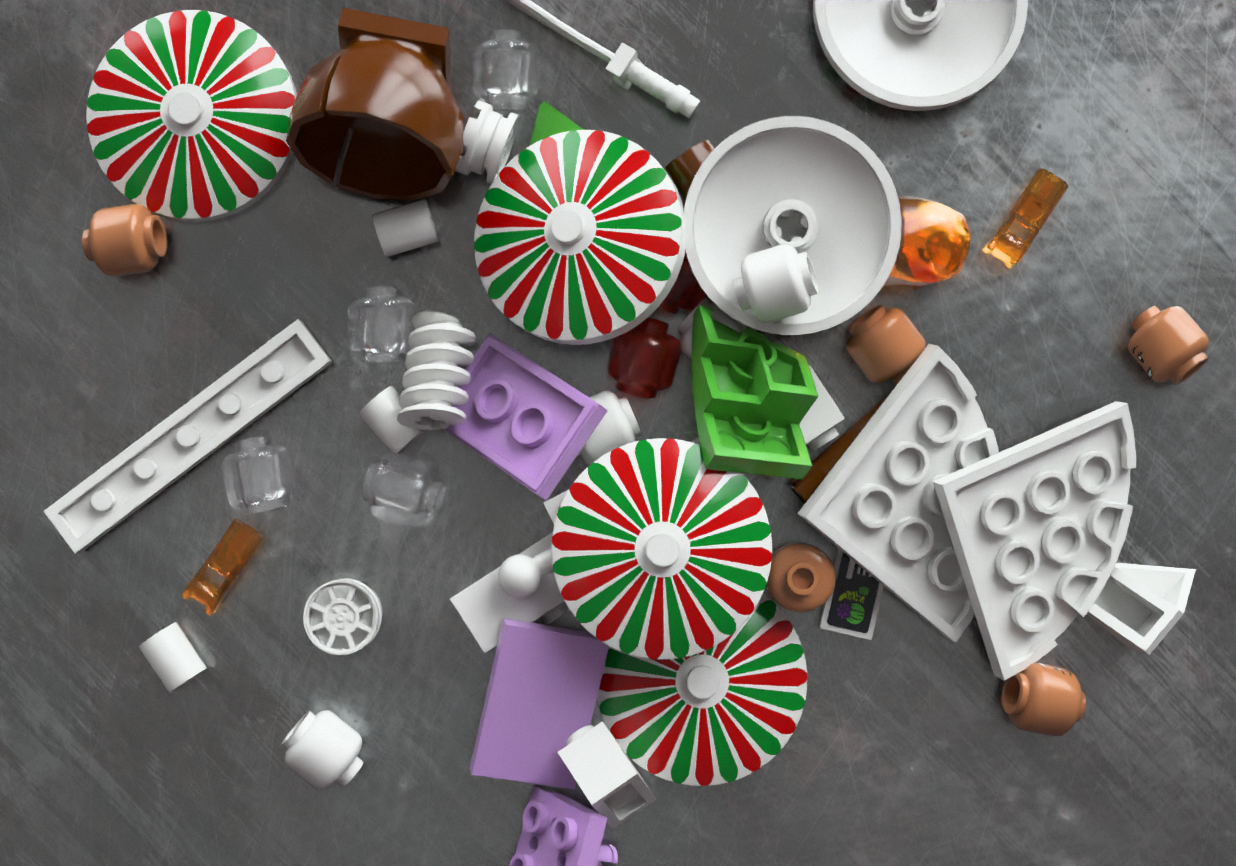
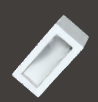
(606, 774)

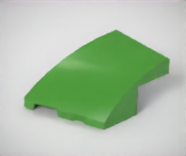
(749, 400)

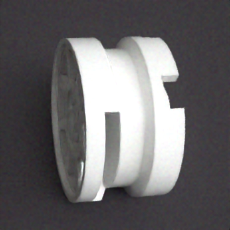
(487, 142)
(342, 616)

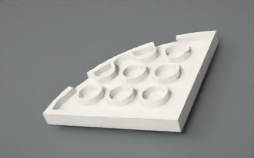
(883, 497)
(1041, 531)

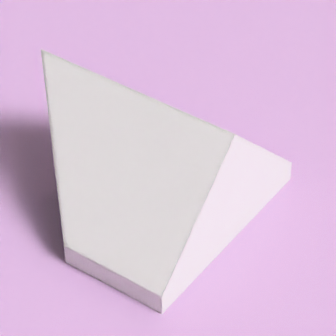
(1142, 603)

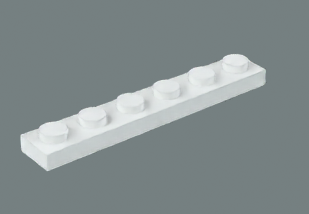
(187, 436)

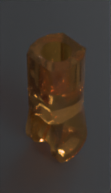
(1031, 211)
(228, 560)

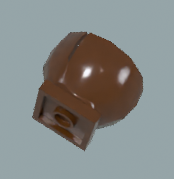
(394, 97)

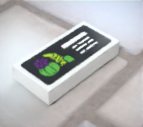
(854, 600)

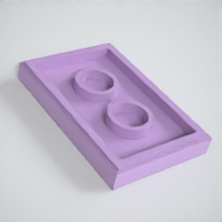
(524, 417)
(535, 699)

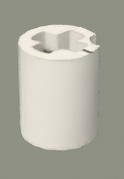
(405, 227)
(381, 418)
(172, 657)

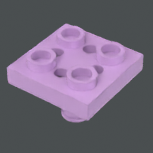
(561, 833)

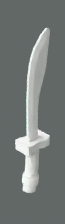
(622, 65)

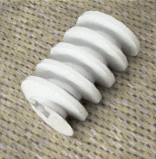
(435, 371)

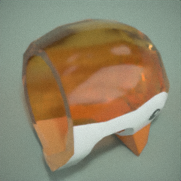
(931, 243)

